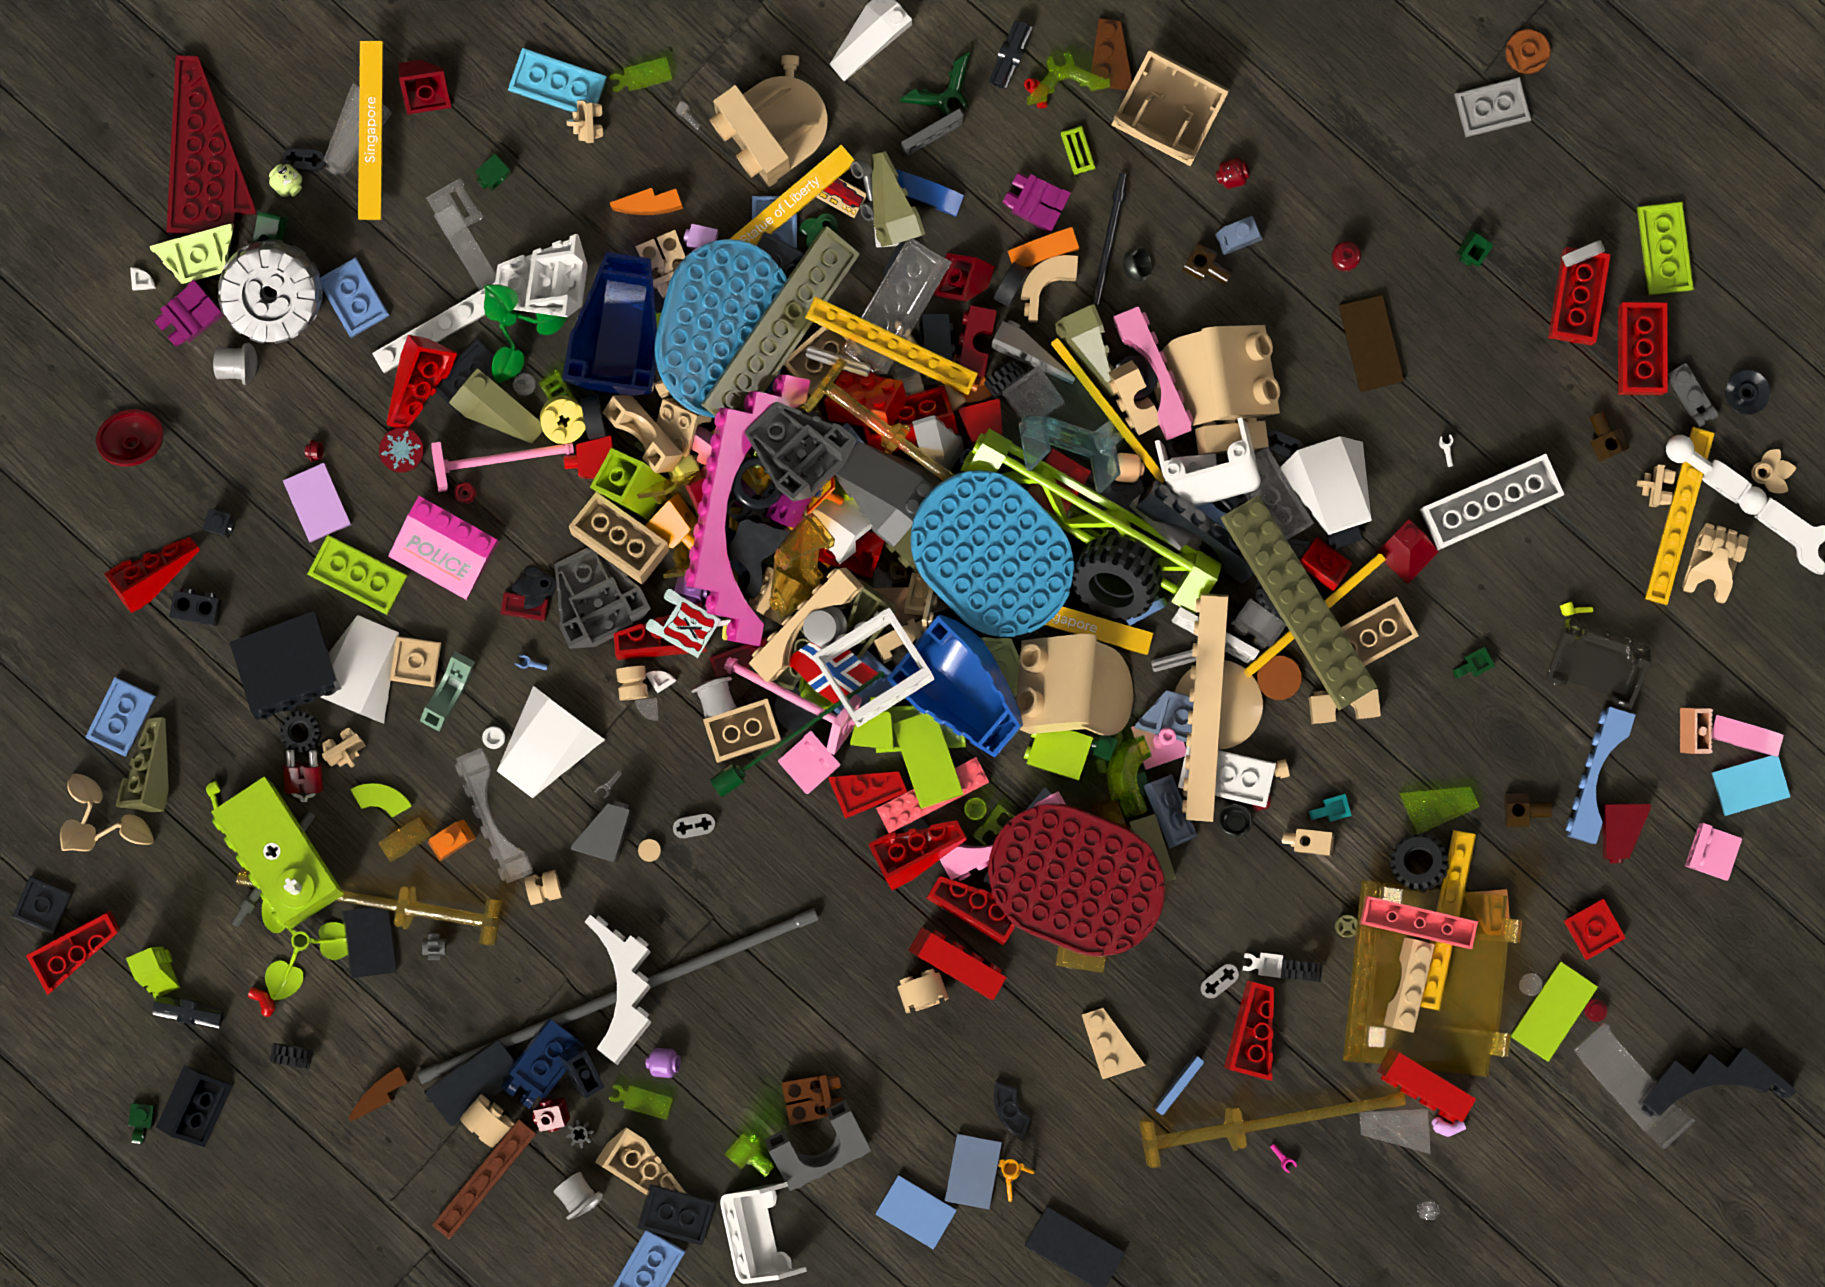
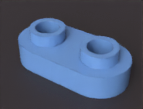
(1156, 606)

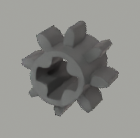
(434, 946)
(586, 1133)

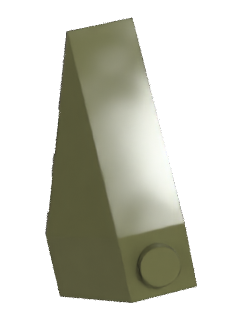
(1083, 339)

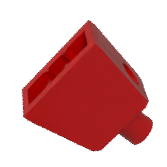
(980, 418)
(589, 457)

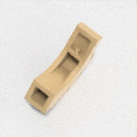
(1048, 271)

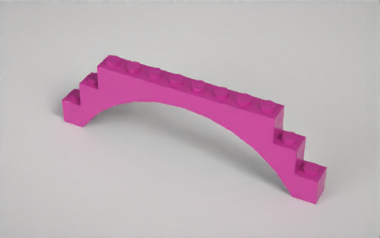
(709, 557)

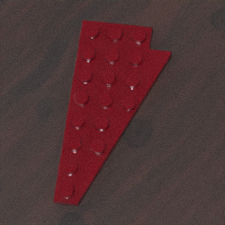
(204, 171)

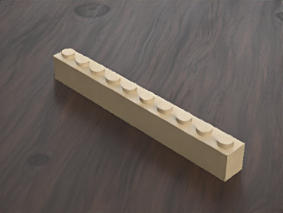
(1206, 707)

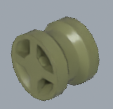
(1346, 926)

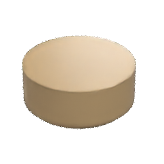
(649, 850)

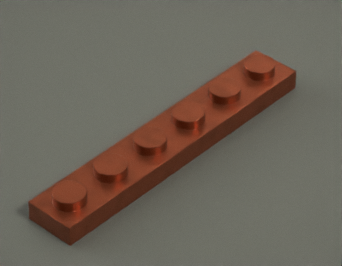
(484, 1179)

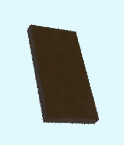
(1371, 343)

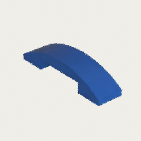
(930, 193)

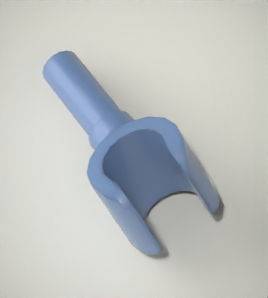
(530, 663)

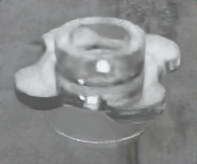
(1428, 1210)

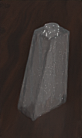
(344, 144)

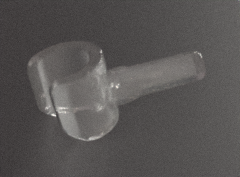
(682, 110)
(609, 784)

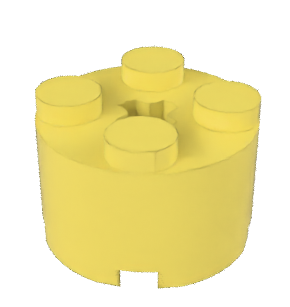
(557, 430)

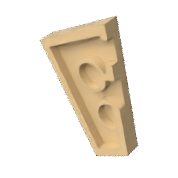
(1109, 1045)

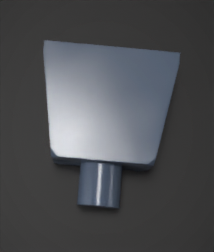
(1238, 235)

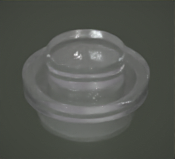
(524, 384)

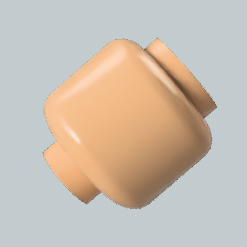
(1130, 467)

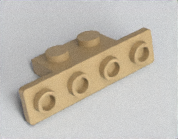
(921, 600)

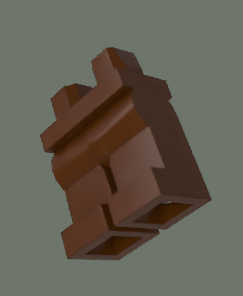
(818, 1097)

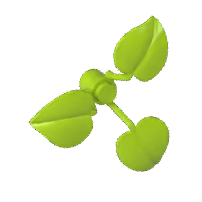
(285, 979)

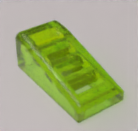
(550, 378)

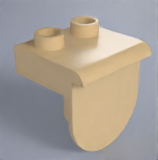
(1170, 107)
(773, 124)
(1224, 373)
(1073, 686)

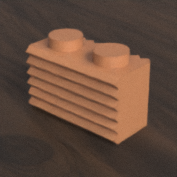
(1695, 730)

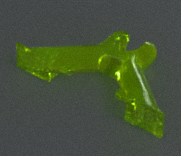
(1067, 71)

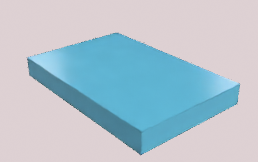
(1750, 784)

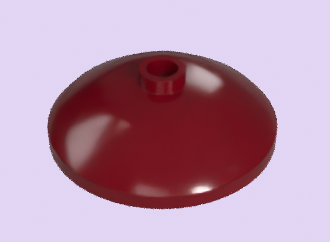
(126, 430)

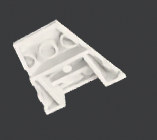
(548, 279)
(1331, 482)
(844, 524)
(363, 668)
(544, 744)

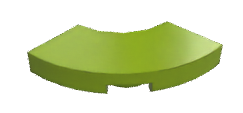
(381, 796)

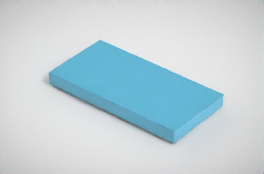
(555, 81)

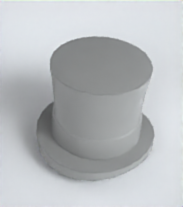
(235, 363)
(824, 626)
(715, 696)
(577, 1195)

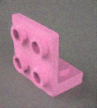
(809, 763)
(1713, 852)

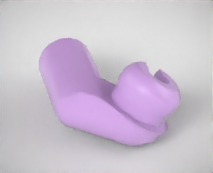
(1447, 1129)

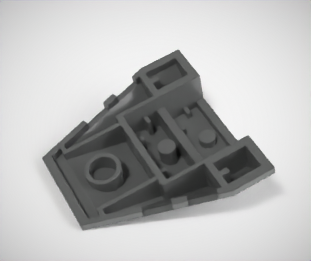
(799, 449)
(885, 489)
(595, 599)

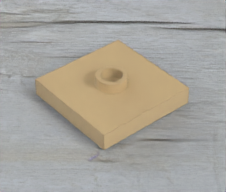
(415, 661)

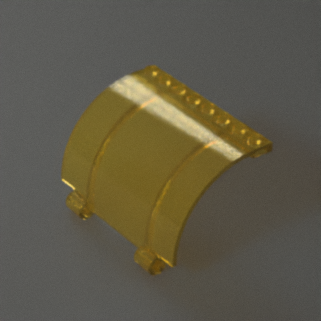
(1468, 1023)

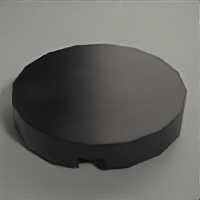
(791, 715)

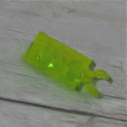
(643, 75)
(644, 1101)

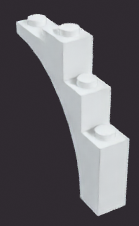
(627, 1022)

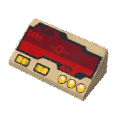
(843, 197)

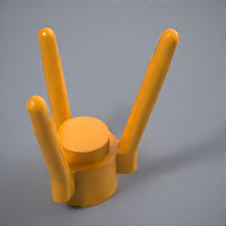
(1011, 1171)

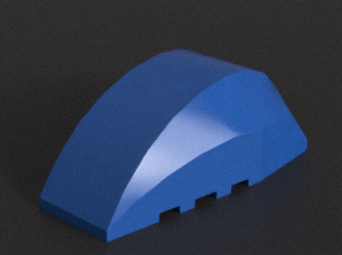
(966, 687)

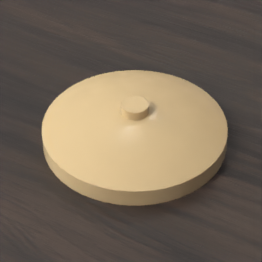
(1239, 704)

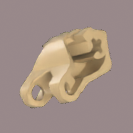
(1715, 559)

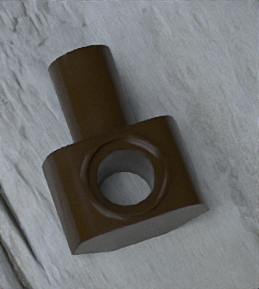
(1211, 268)
(1605, 432)
(1530, 810)

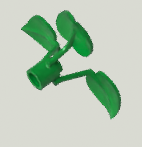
(498, 307)

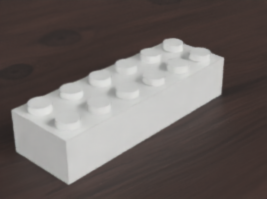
(1492, 502)

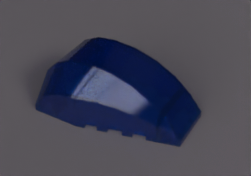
(616, 330)

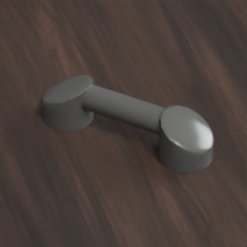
(862, 169)

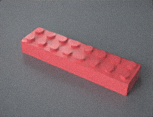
(907, 808)
(1418, 922)

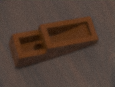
(379, 1093)

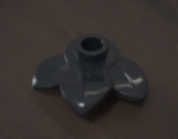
(531, 587)

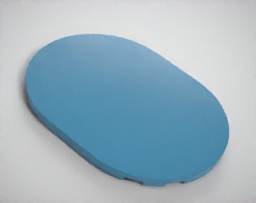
(710, 313)
(992, 553)

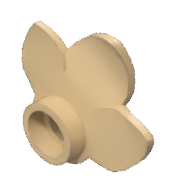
(1776, 471)

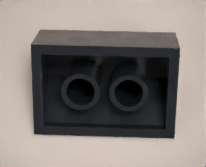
(194, 1106)

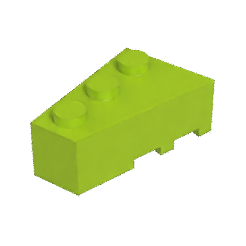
(154, 970)

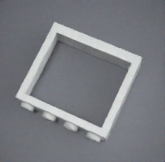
(891, 696)

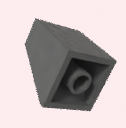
(605, 833)

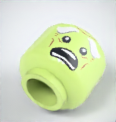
(285, 180)

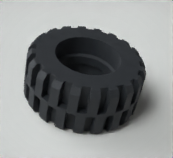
(1126, 560)

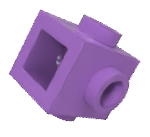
(691, 594)

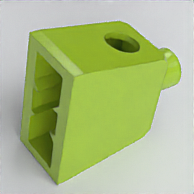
(875, 732)

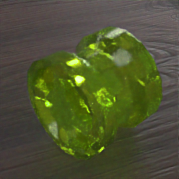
(975, 808)

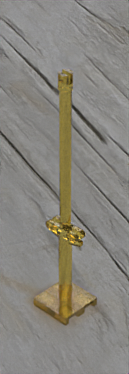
(892, 436)
(408, 907)
(1235, 1128)

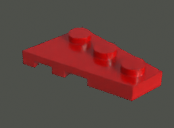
(866, 791)

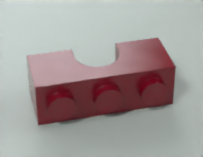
(977, 322)

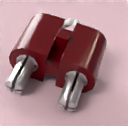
(302, 777)

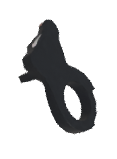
(751, 545)

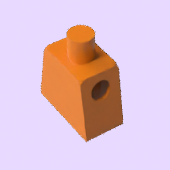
(451, 839)

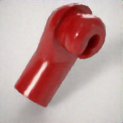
(1030, 85)
(266, 1003)

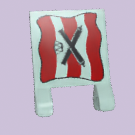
(687, 626)

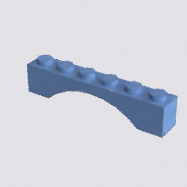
(1586, 820)

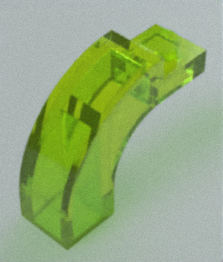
(1123, 774)

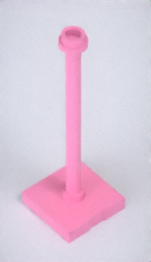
(444, 466)
(842, 723)
(1162, 746)

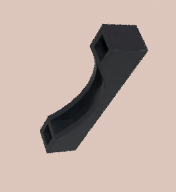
(1166, 506)

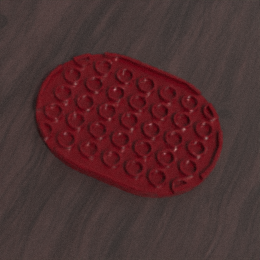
(1076, 879)

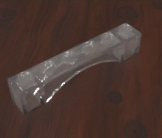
(476, 772)

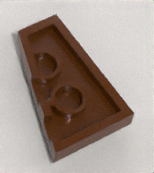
(1110, 55)

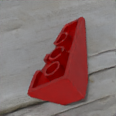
(418, 374)
(143, 579)
(913, 852)

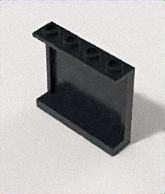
(284, 666)

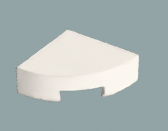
(141, 280)
(660, 680)

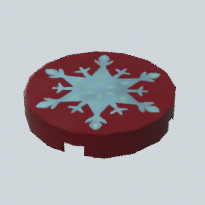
(401, 450)

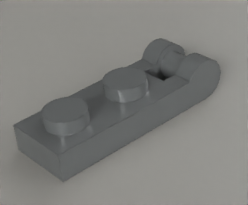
(1691, 395)

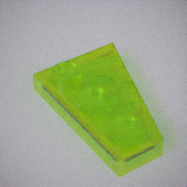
(1438, 806)

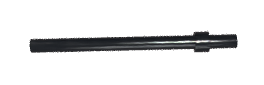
(1118, 197)

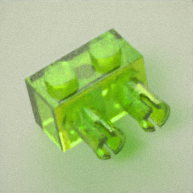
(747, 1151)

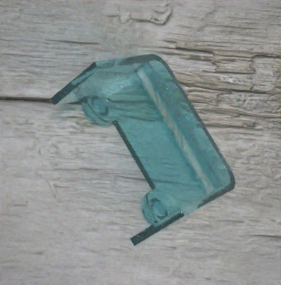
(1042, 431)

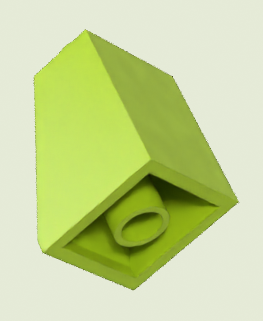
(621, 481)
(1059, 753)

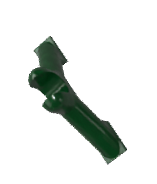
(952, 92)

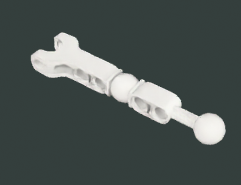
(1754, 502)

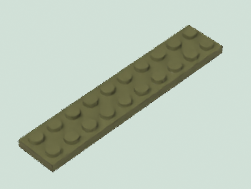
(782, 322)
(1298, 602)

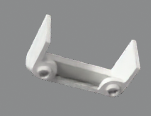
(1216, 482)
(752, 1235)

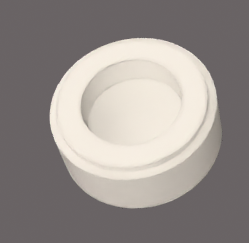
(493, 737)

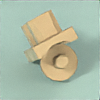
(583, 121)
(1660, 476)
(345, 751)

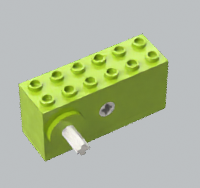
(258, 827)

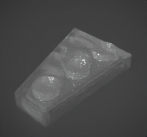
(1399, 1127)

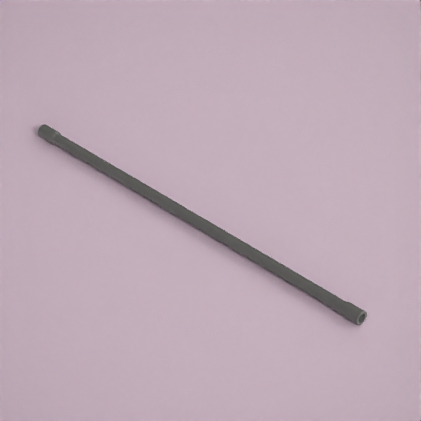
(798, 921)

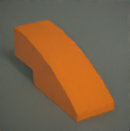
(647, 203)
(1046, 247)

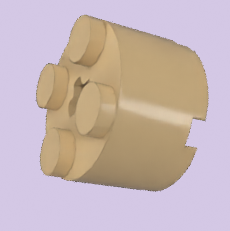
(922, 991)
(486, 1121)

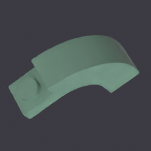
(448, 691)

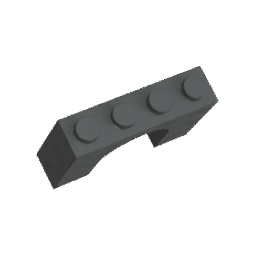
(800, 1168)

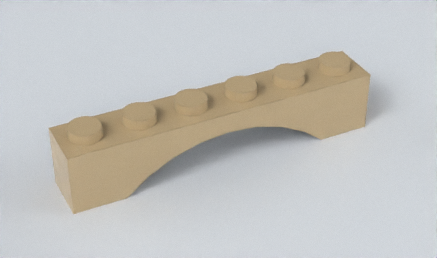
(775, 656)

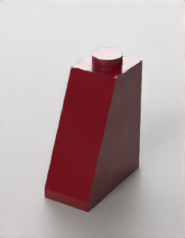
(1621, 829)

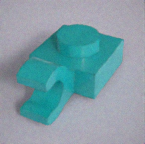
(1334, 809)

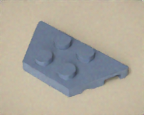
(1168, 711)

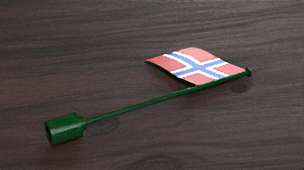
(850, 675)

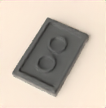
(932, 133)

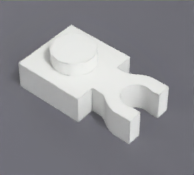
(1268, 964)

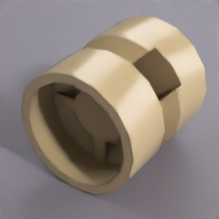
(632, 683)
(543, 887)

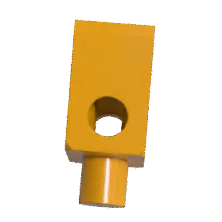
(674, 523)

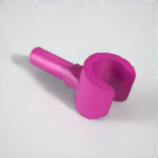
(1284, 1160)

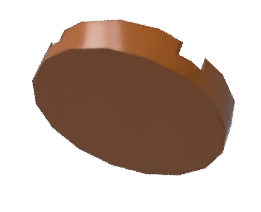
(1527, 51)
(1279, 678)

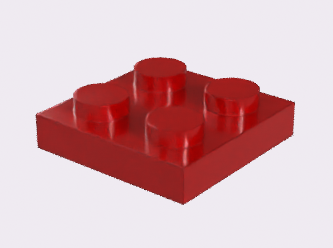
(1325, 564)
(1594, 929)

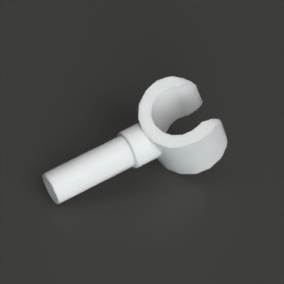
(1447, 450)

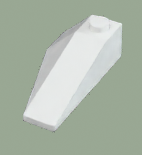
(873, 31)

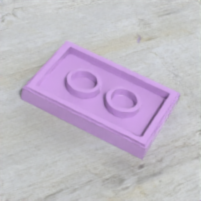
(317, 502)

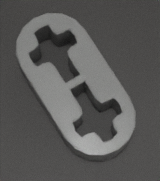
(1583, 253)
(692, 820)
(1215, 976)

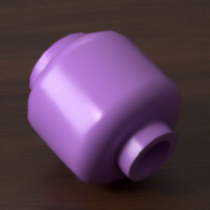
(663, 1062)

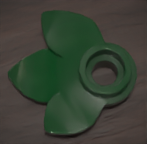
(813, 226)

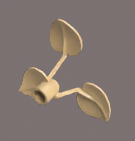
(81, 835)

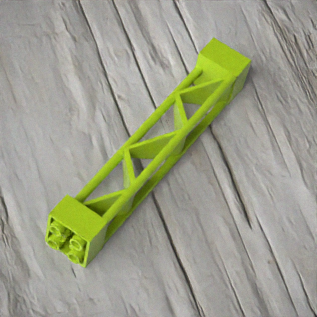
(1200, 569)

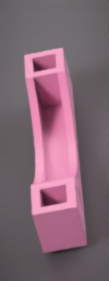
(1135, 333)
(968, 857)

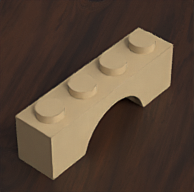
(628, 415)
(1415, 963)

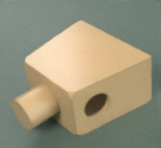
(1320, 844)

